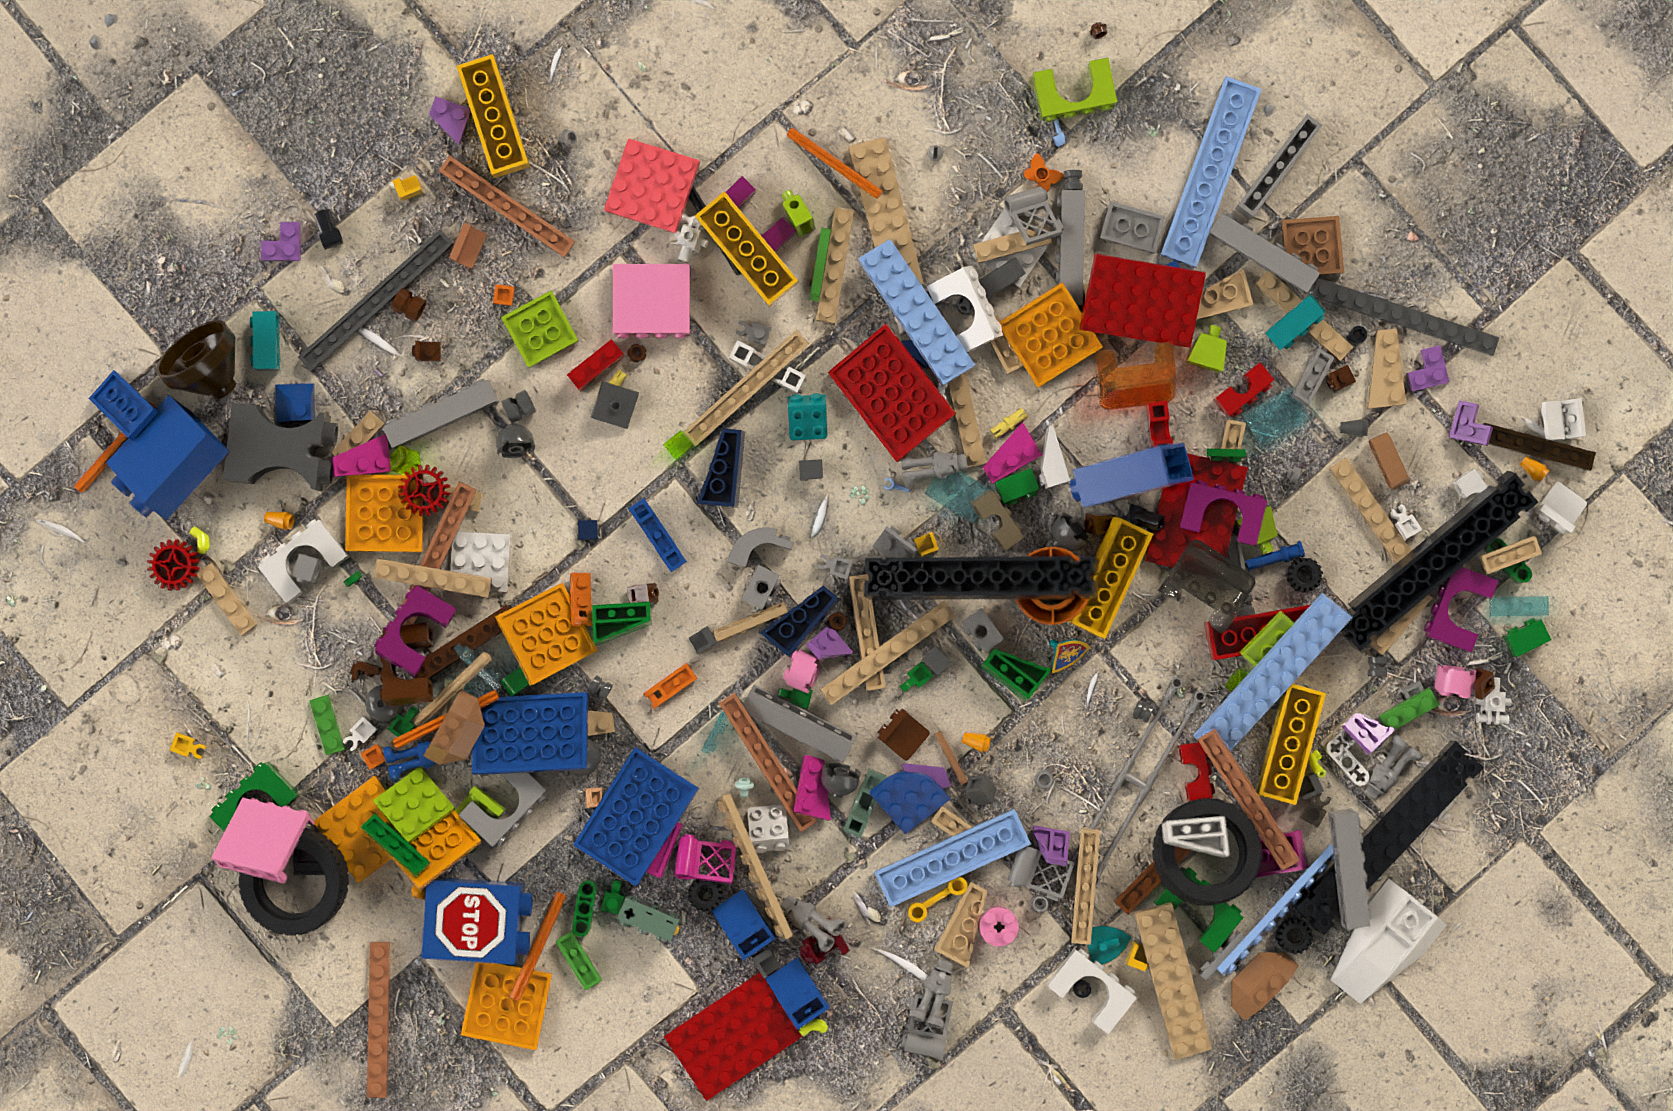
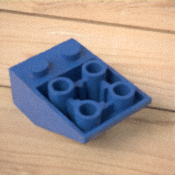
(743, 924)
(797, 993)

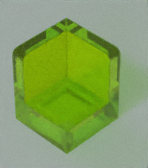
(678, 445)
(404, 459)
(1235, 679)

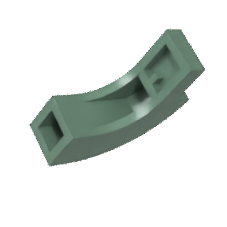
(863, 804)

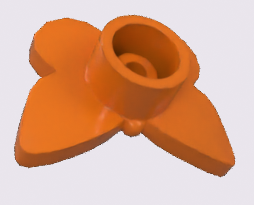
(1041, 174)

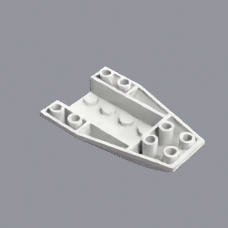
(1395, 939)

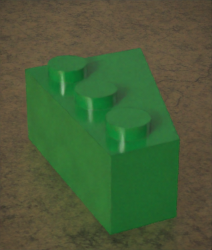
(617, 620)
(1014, 673)

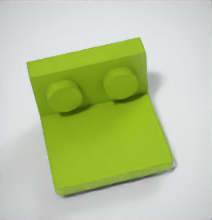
(484, 802)

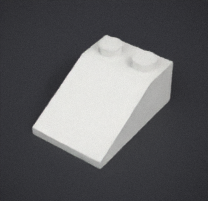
(1052, 467)

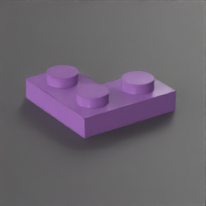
(287, 248)
(1434, 372)
(1466, 429)

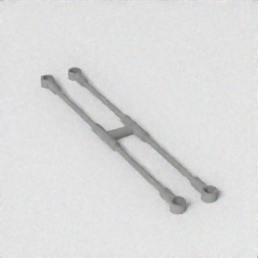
(1145, 786)

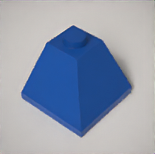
(295, 402)

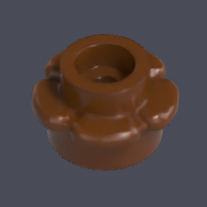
(1098, 30)
(634, 348)
(839, 626)

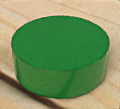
(353, 578)

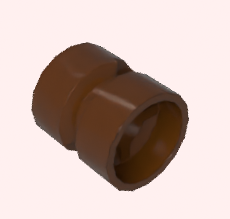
(406, 303)

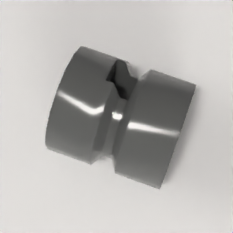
(518, 406)

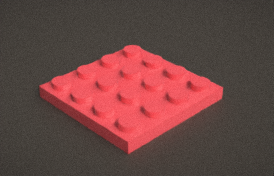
(652, 185)

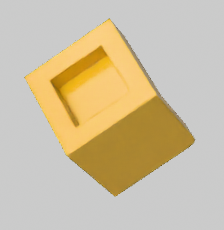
(408, 187)
(926, 544)
(1137, 957)

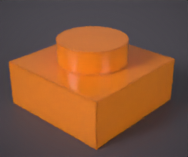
(503, 295)
(373, 756)

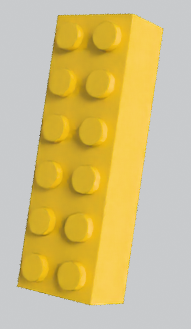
(493, 116)
(746, 249)
(1118, 562)
(1290, 743)

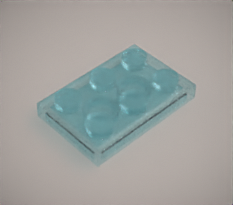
(1275, 417)
(956, 493)

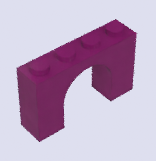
(779, 233)
(1201, 496)
(418, 603)
(1440, 626)

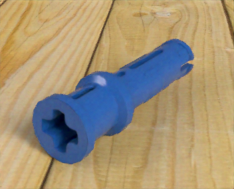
(1283, 554)

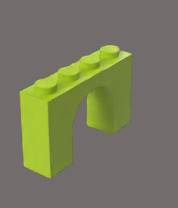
(1053, 105)

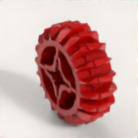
(415, 495)
(174, 556)

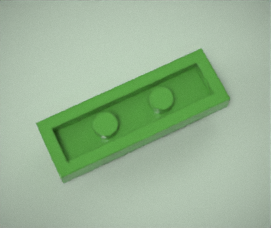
(1409, 709)
(327, 724)
(578, 960)

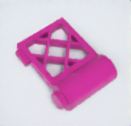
(689, 859)

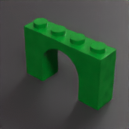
(265, 779)
(1224, 917)

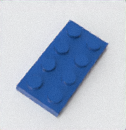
(123, 405)

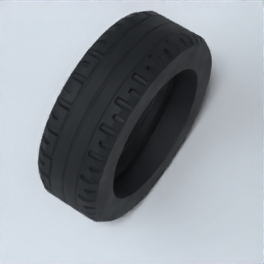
(1245, 871)
(282, 922)

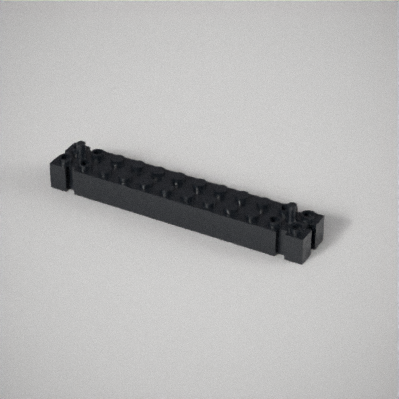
(1436, 559)
(981, 578)
(1395, 829)

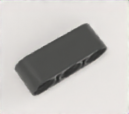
(1002, 277)

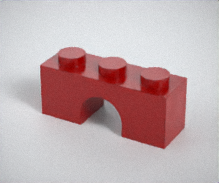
(595, 364)
(1257, 379)
(1158, 423)
(1201, 786)

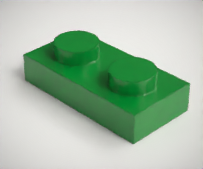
(1235, 455)

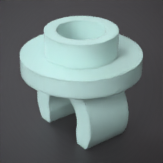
(744, 784)

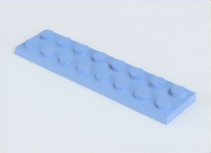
(916, 312)
(952, 857)

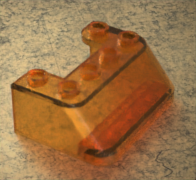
(1135, 384)

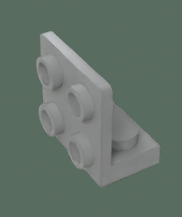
(893, 545)

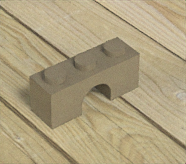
(1007, 532)

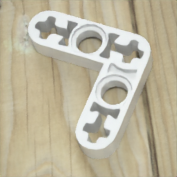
(1343, 752)

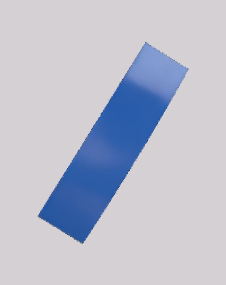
(657, 534)

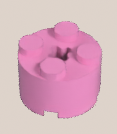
(803, 671)
(1454, 680)
(1006, 933)

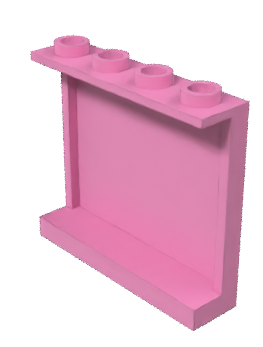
(651, 300)
(261, 839)

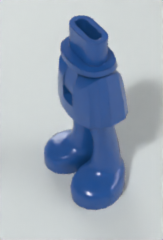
(394, 755)

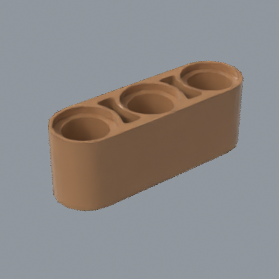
(1389, 461)

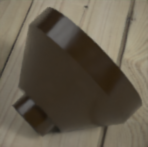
(201, 361)

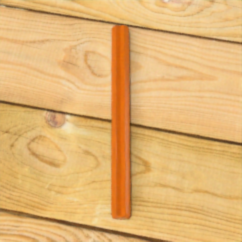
(834, 163)
(100, 464)
(433, 725)
(537, 946)

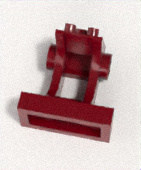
(810, 952)

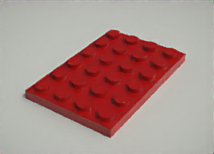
(1142, 300)
(892, 393)
(1218, 518)
(732, 1036)

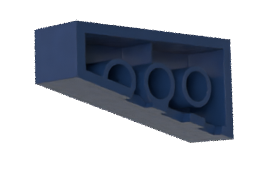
(724, 472)
(800, 622)

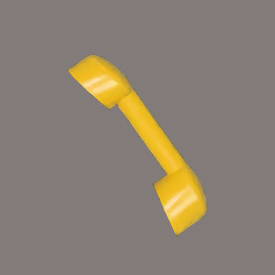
(956, 886)

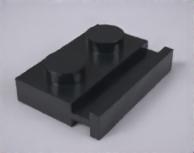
(305, 863)

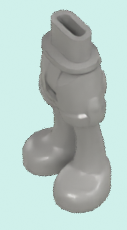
(943, 466)
(1384, 777)
(802, 914)
(937, 983)

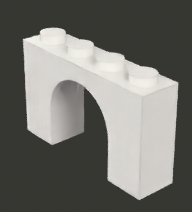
(966, 283)
(277, 568)
(1118, 997)

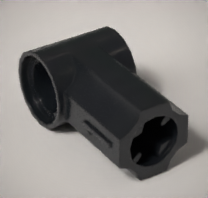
(329, 234)
(1141, 517)

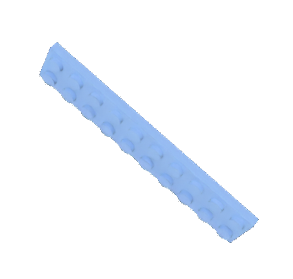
(1210, 172)
(1276, 671)
(1279, 910)

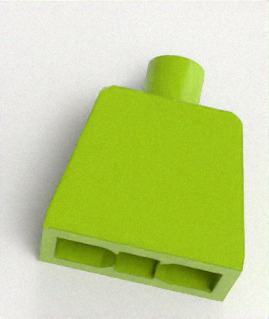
(797, 213)
(1209, 350)
(1267, 531)

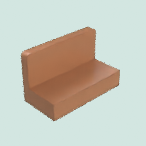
(467, 246)

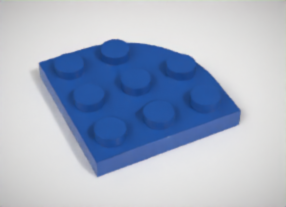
(909, 798)

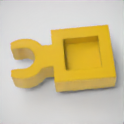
(185, 745)

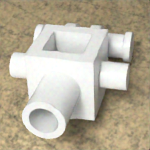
(690, 238)
(1495, 702)

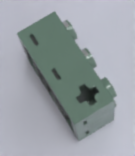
(649, 918)

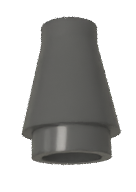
(1356, 428)

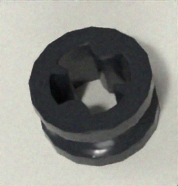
(1363, 331)
(1082, 995)

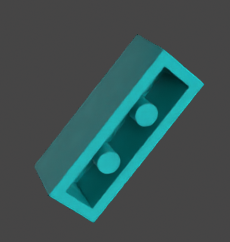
(1296, 322)
(265, 340)

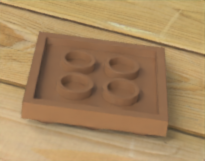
(1316, 242)

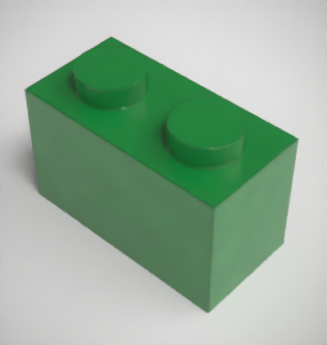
(1017, 486)
(1526, 637)

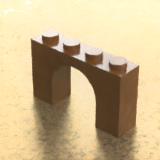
(407, 691)

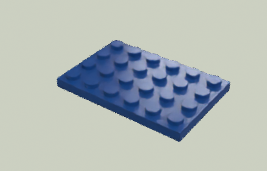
(533, 734)
(636, 816)

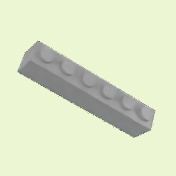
(1278, 166)
(1071, 242)
(1264, 253)
(441, 414)
(799, 723)
(1349, 868)

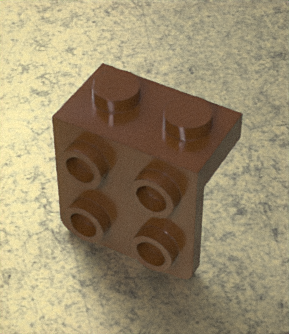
(903, 734)

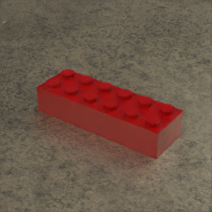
(1242, 631)

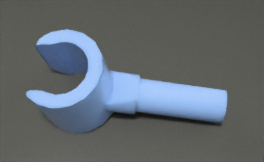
(1060, 138)
(896, 486)

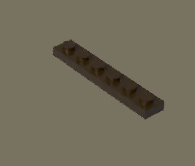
(1541, 448)

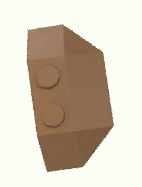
(457, 731)
(1260, 981)

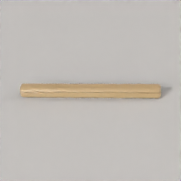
(446, 694)

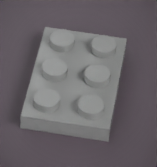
(1132, 227)

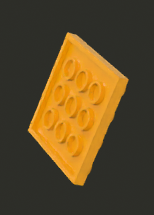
(1048, 335)
(378, 518)
(543, 634)
(343, 826)
(442, 847)
(496, 1016)

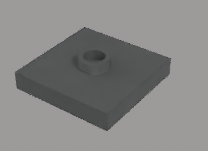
(614, 404)

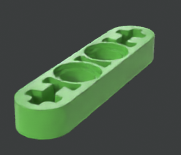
(820, 264)

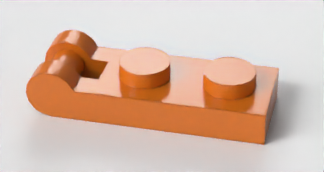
(581, 598)
(671, 685)

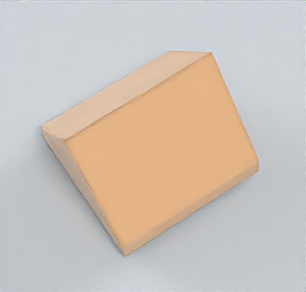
(592, 797)

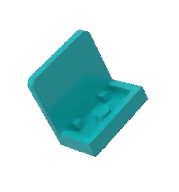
(807, 416)

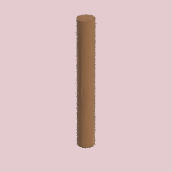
(950, 757)

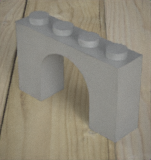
(494, 829)

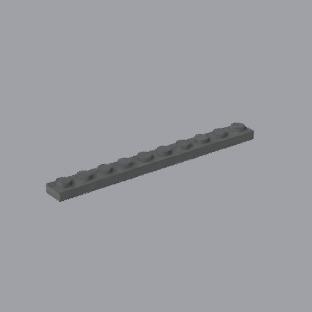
(375, 300)
(1405, 317)

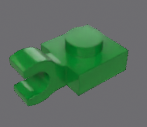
(918, 675)
(797, 697)
(403, 724)
(613, 900)

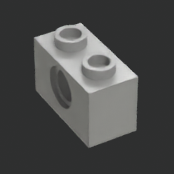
(308, 569)
(766, 576)
(992, 636)

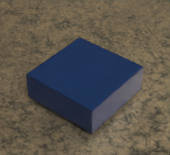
(587, 529)

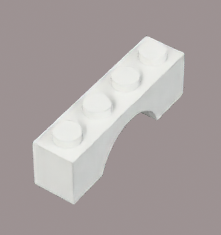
(749, 358)

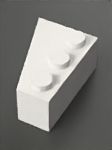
(1200, 835)

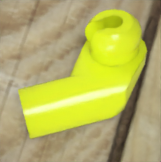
(203, 542)
(1315, 766)
(815, 1025)

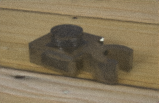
(1314, 812)

